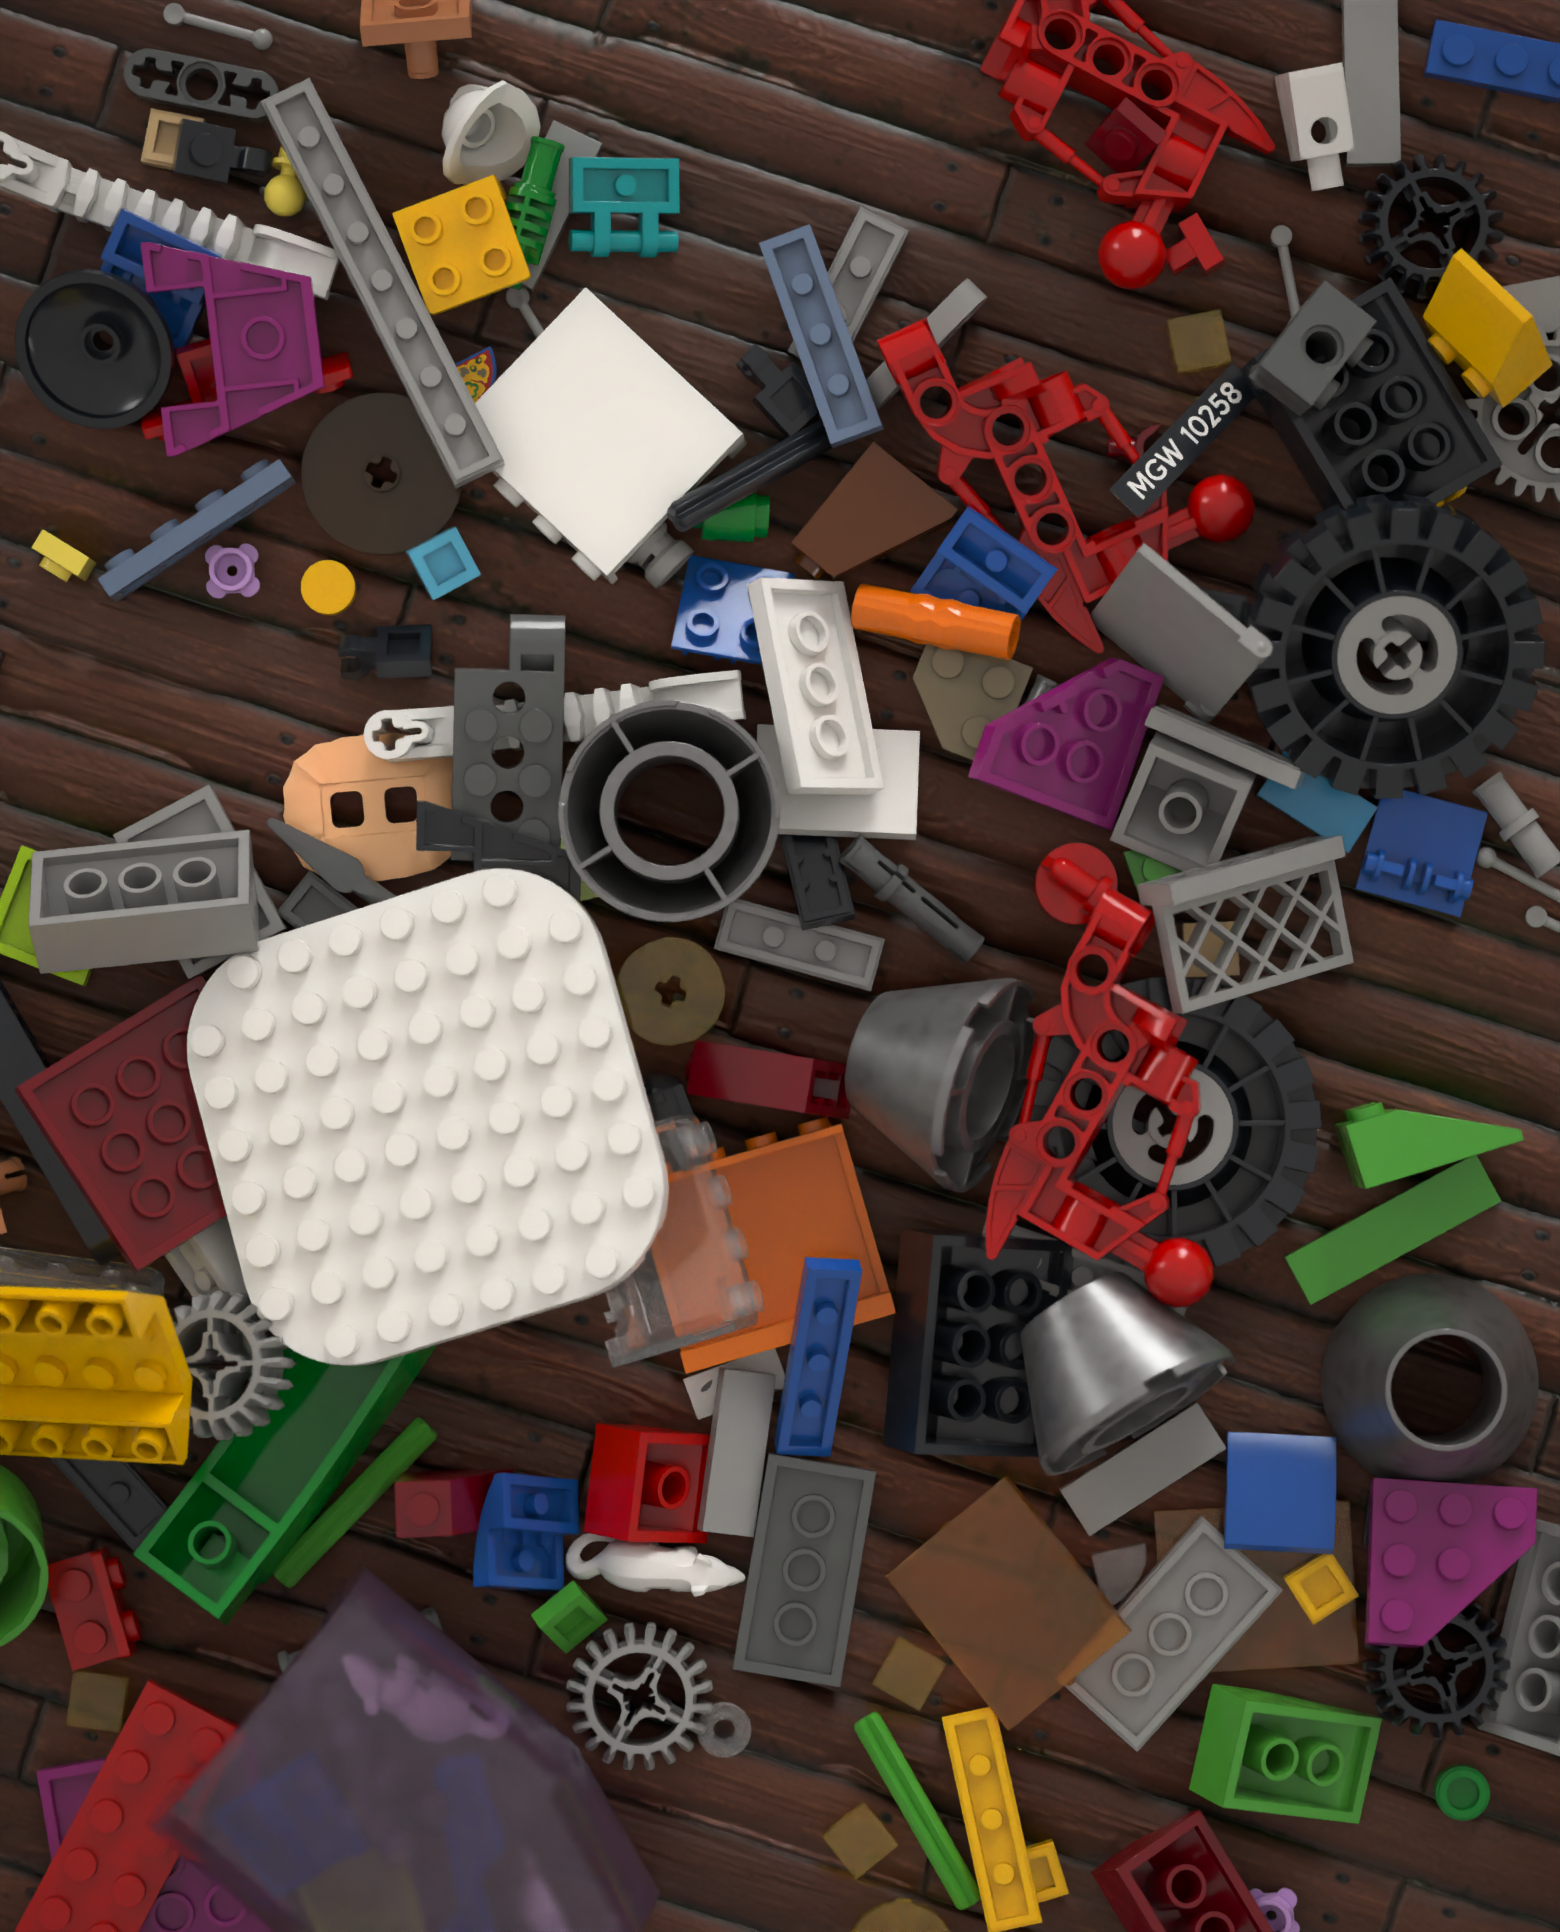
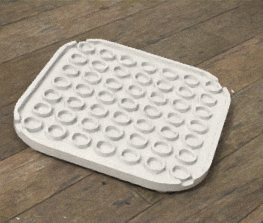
(427, 1118)

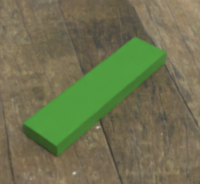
(1392, 1229)

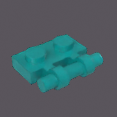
(623, 187)

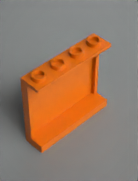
(791, 1205)

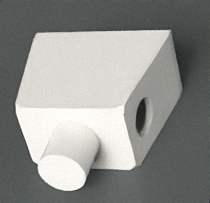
(1314, 96)

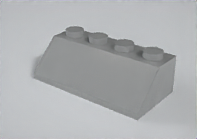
(143, 902)
(1531, 1628)

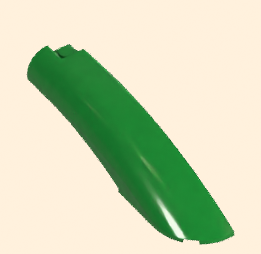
(268, 1487)

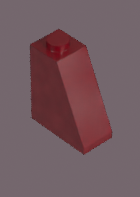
(767, 1079)
(441, 1501)

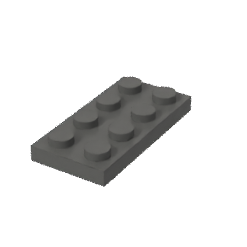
(804, 1569)

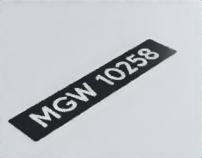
(1184, 441)

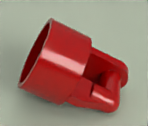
(1072, 882)

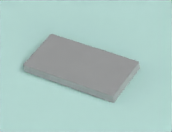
(1181, 1627)

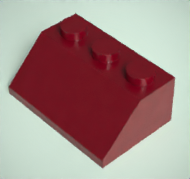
(1179, 1883)

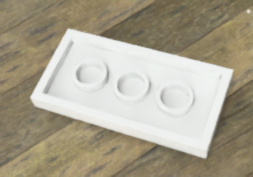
(815, 687)

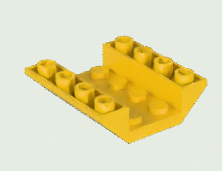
(92, 1376)

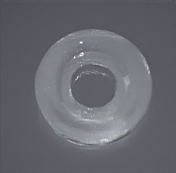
(729, 1746)

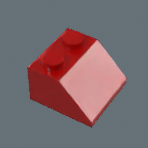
(646, 1484)

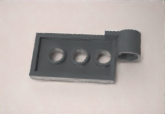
(539, 668)

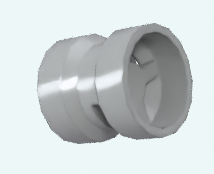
(661, 556)

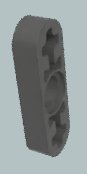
(160, 90)

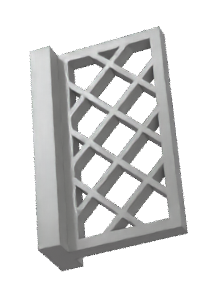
(1230, 879)

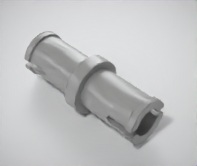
(1518, 824)

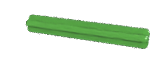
(355, 1501)
(917, 1810)

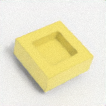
(61, 558)

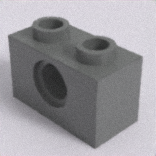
(1323, 318)

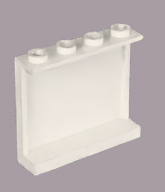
(600, 435)

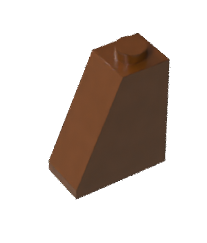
(869, 517)

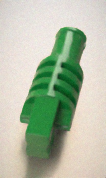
(531, 199)

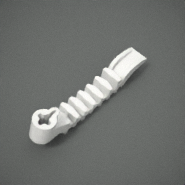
(89, 197)
(581, 714)

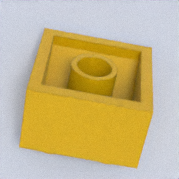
(1484, 332)

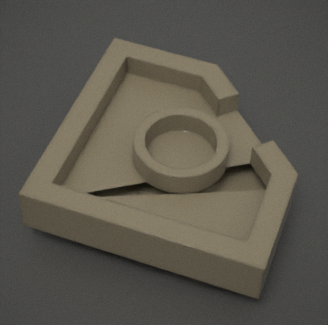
(966, 693)

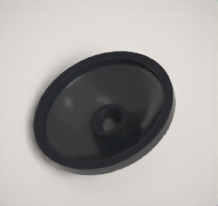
(71, 364)

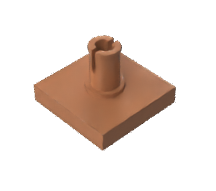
(417, 26)

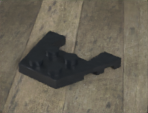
(493, 846)

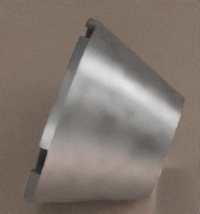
(656, 736)
(944, 1072)
(1370, 1344)
(1111, 1368)

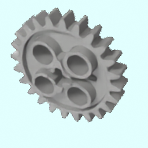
(1527, 468)

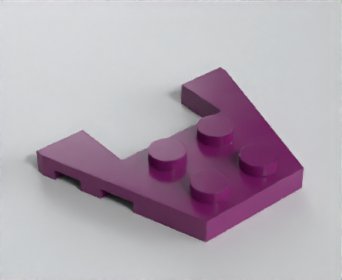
(259, 337)

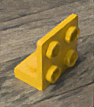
(462, 245)

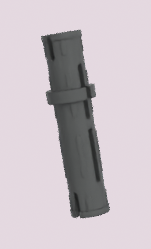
(899, 889)

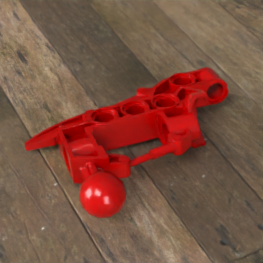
(1192, 111)
(1216, 509)
(1042, 1185)

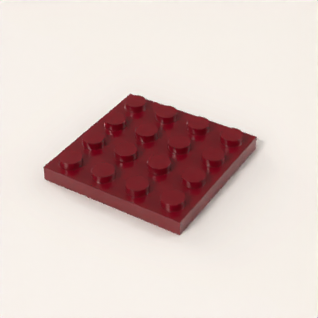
(133, 1129)

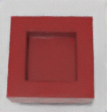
(1194, 248)

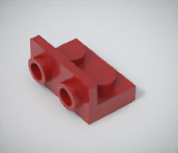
(92, 1608)

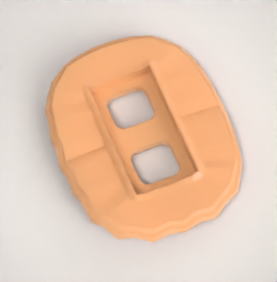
(349, 766)

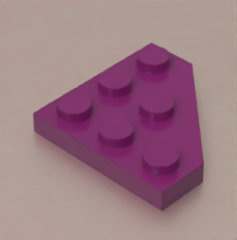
(1073, 742)
(1438, 1551)

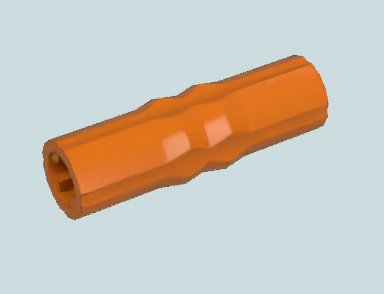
(935, 621)

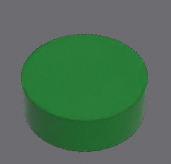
(1461, 1792)

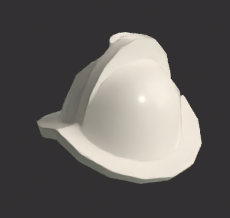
(487, 132)

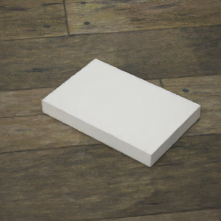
(881, 815)

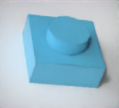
(443, 563)

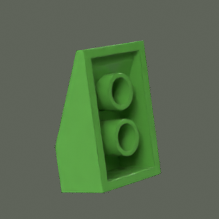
(1397, 1143)
(1284, 1755)

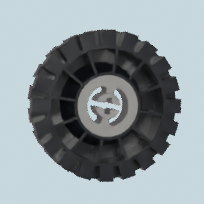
(1339, 589)
(1257, 1139)

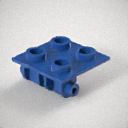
(717, 610)
(1422, 852)

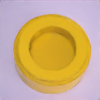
(328, 587)

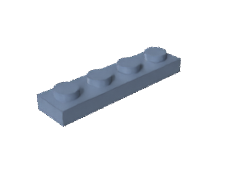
(821, 336)
(176, 540)

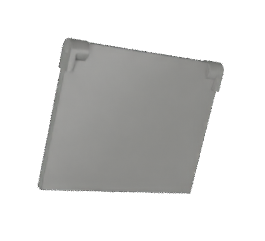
(1179, 633)

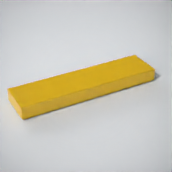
(992, 1820)

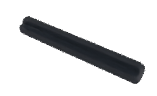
(749, 476)

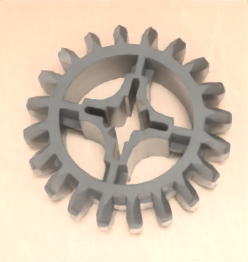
(228, 1408)
(617, 1683)

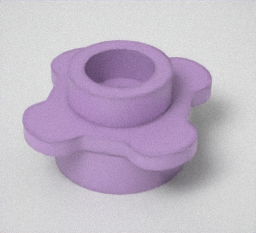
(221, 559)
(1282, 1904)

